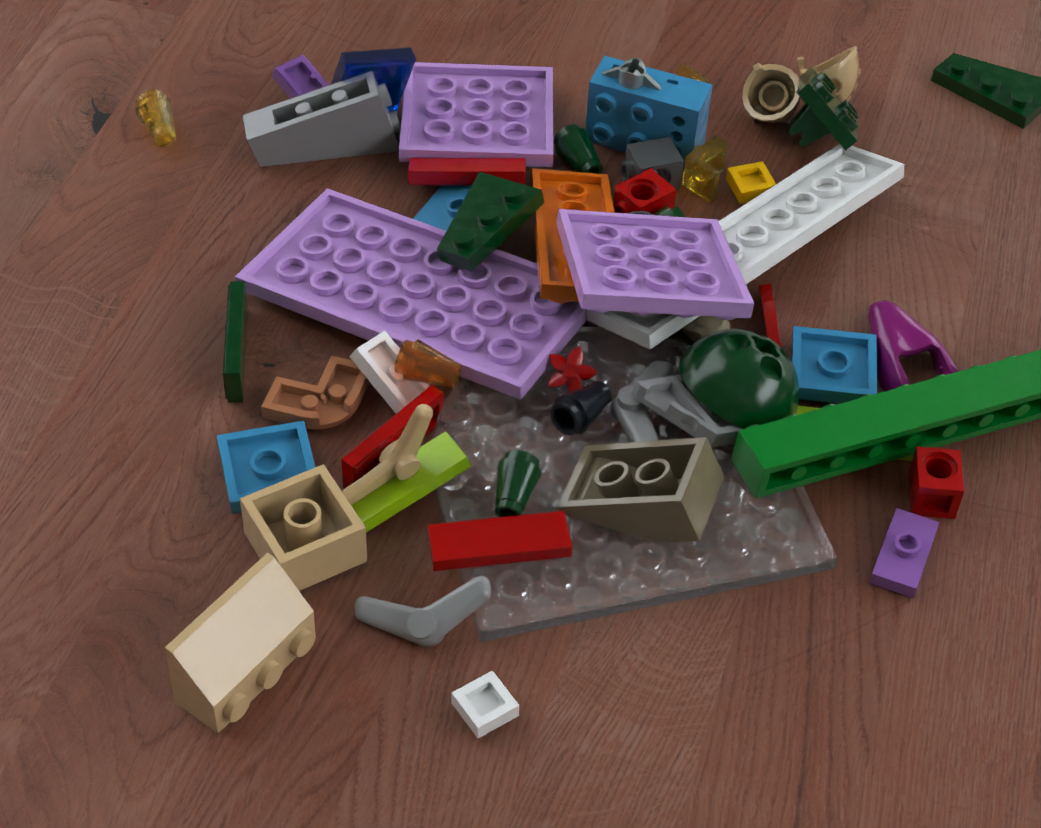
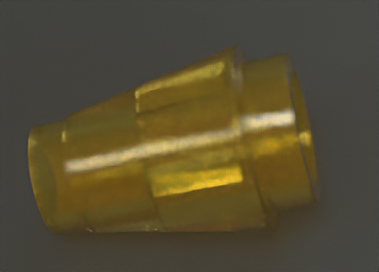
(156, 115)

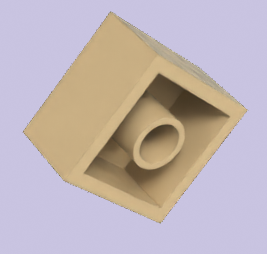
(305, 527)

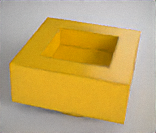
(749, 181)

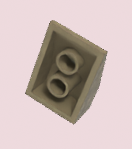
(646, 488)

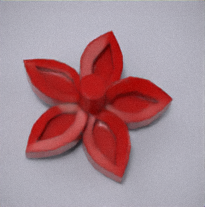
(570, 371)

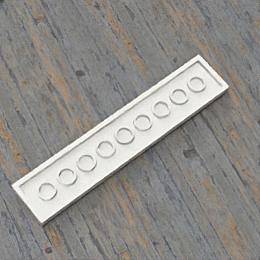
(778, 225)

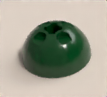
(741, 377)

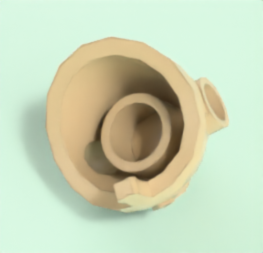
(842, 71)
(771, 93)

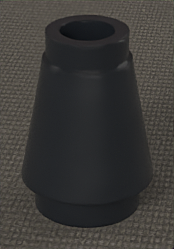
(579, 408)

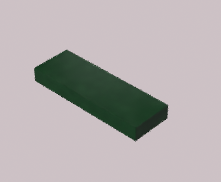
(235, 341)

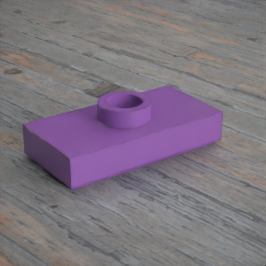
(298, 77)
(904, 552)

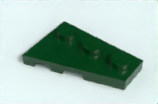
(993, 87)
(486, 219)

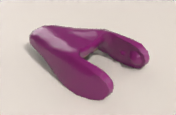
(899, 337)

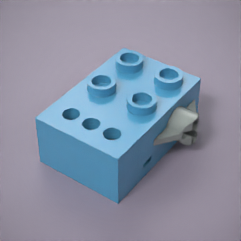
(645, 104)

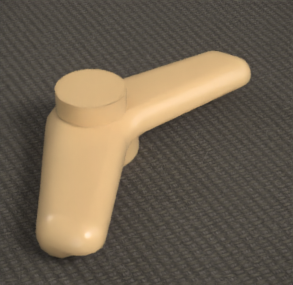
(396, 459)

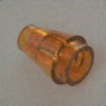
(426, 365)

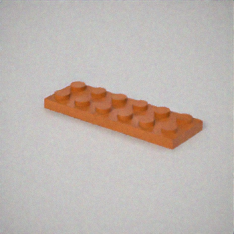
(569, 192)

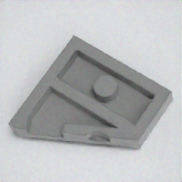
(679, 405)

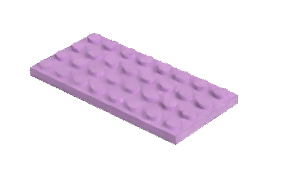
(383, 272)

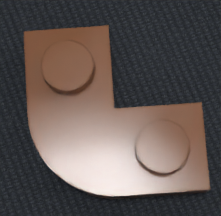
(321, 405)

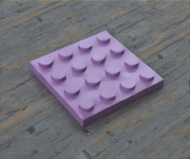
(478, 112)
(652, 265)

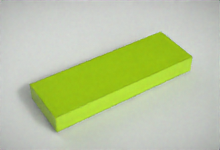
(440, 462)

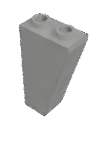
(325, 124)

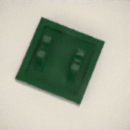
(823, 112)

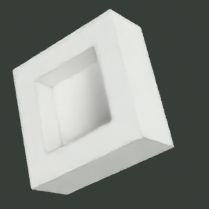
(485, 704)

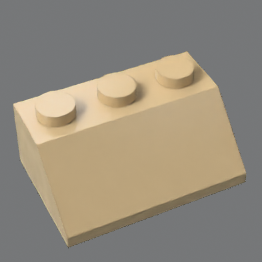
(240, 645)

